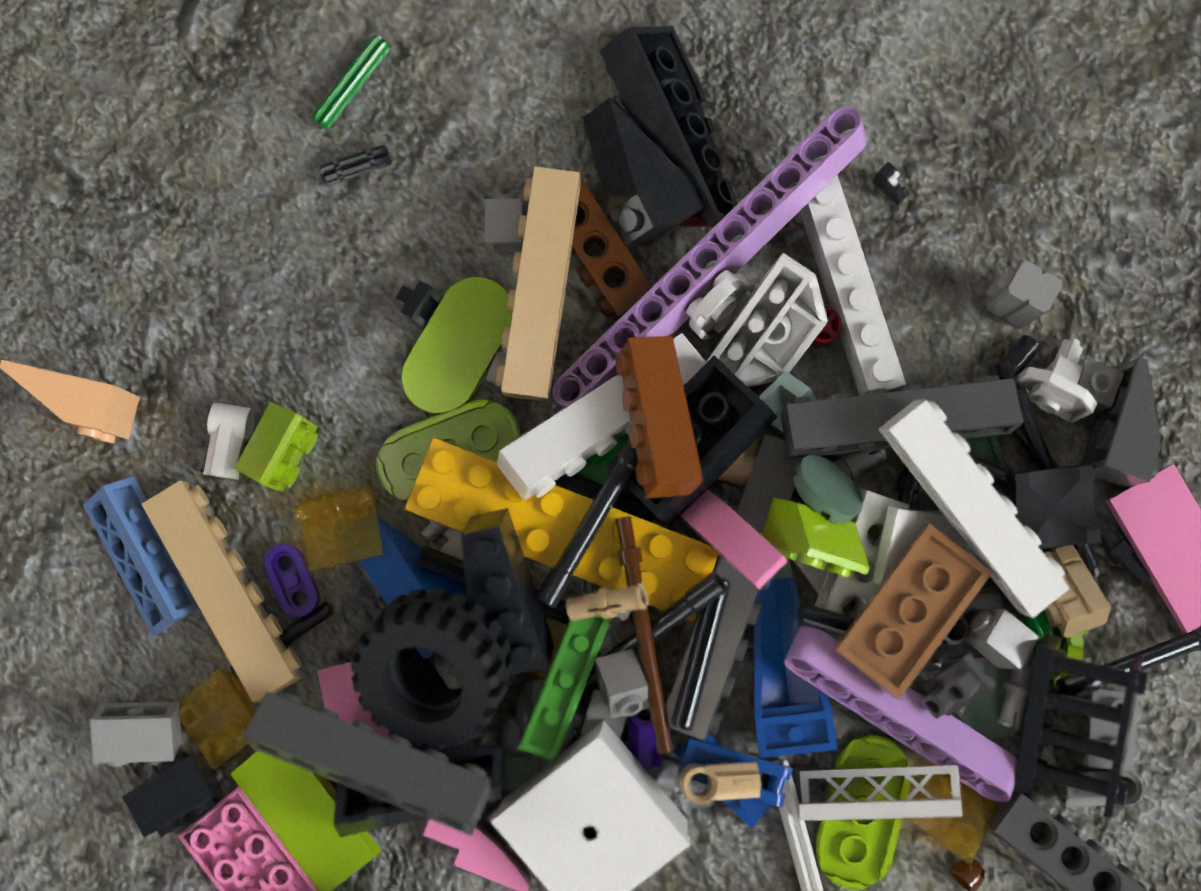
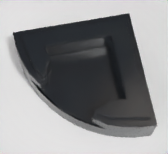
(887, 182)

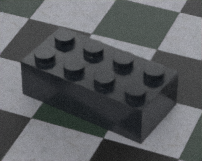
(724, 424)

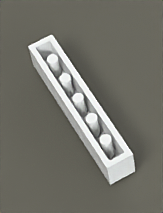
(851, 291)
(578, 432)
(974, 507)

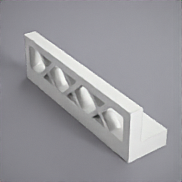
(880, 808)

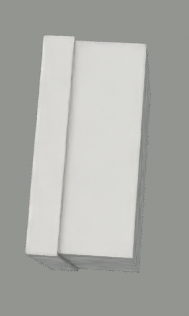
(592, 818)

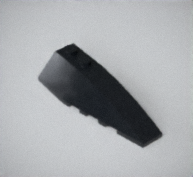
(666, 101)

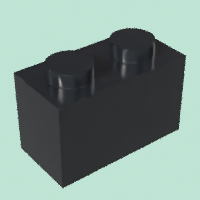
(173, 794)

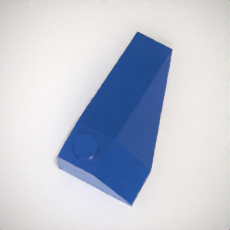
(399, 574)

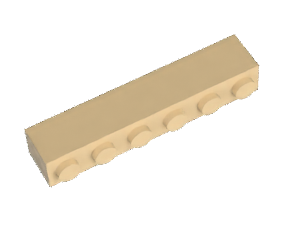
(540, 284)
(222, 590)

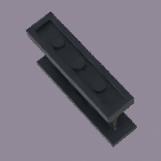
(1041, 734)

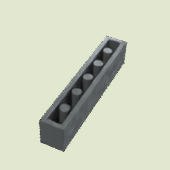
(853, 423)
(369, 762)

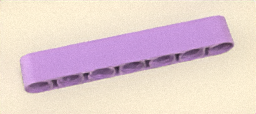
(940, 740)

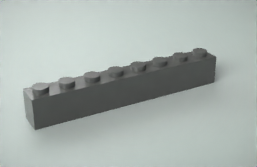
(769, 478)

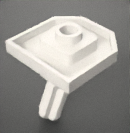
(1057, 387)

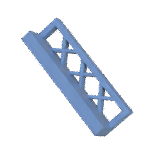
(143, 553)

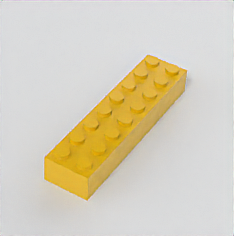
(463, 485)

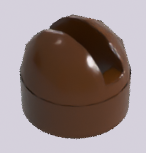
(967, 875)

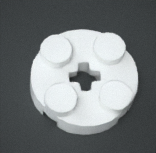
(720, 304)

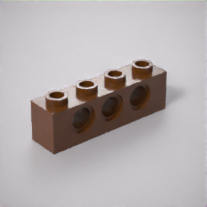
(614, 259)

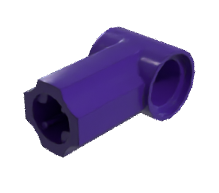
(642, 741)

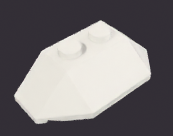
(773, 324)

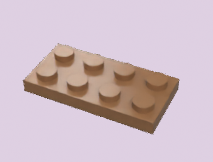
(912, 610)

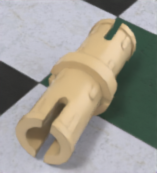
(607, 602)

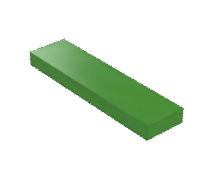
(563, 687)

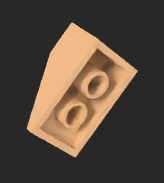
(92, 406)

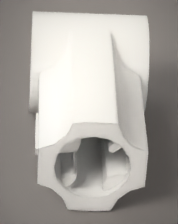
(229, 430)

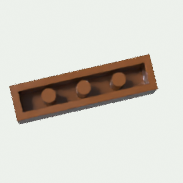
(658, 417)

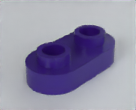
(290, 582)

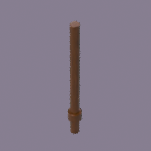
(630, 557)

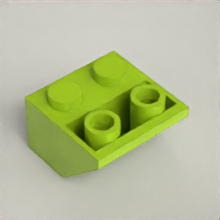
(277, 448)
(815, 539)

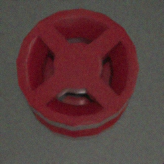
(832, 329)

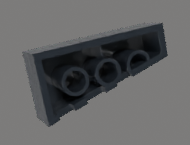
(503, 586)
(360, 812)

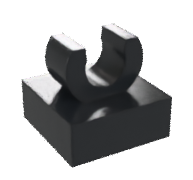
(419, 304)

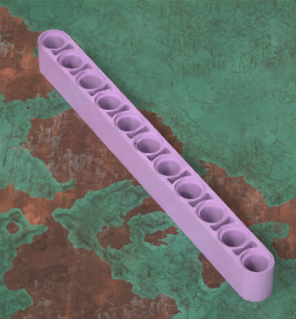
(717, 245)

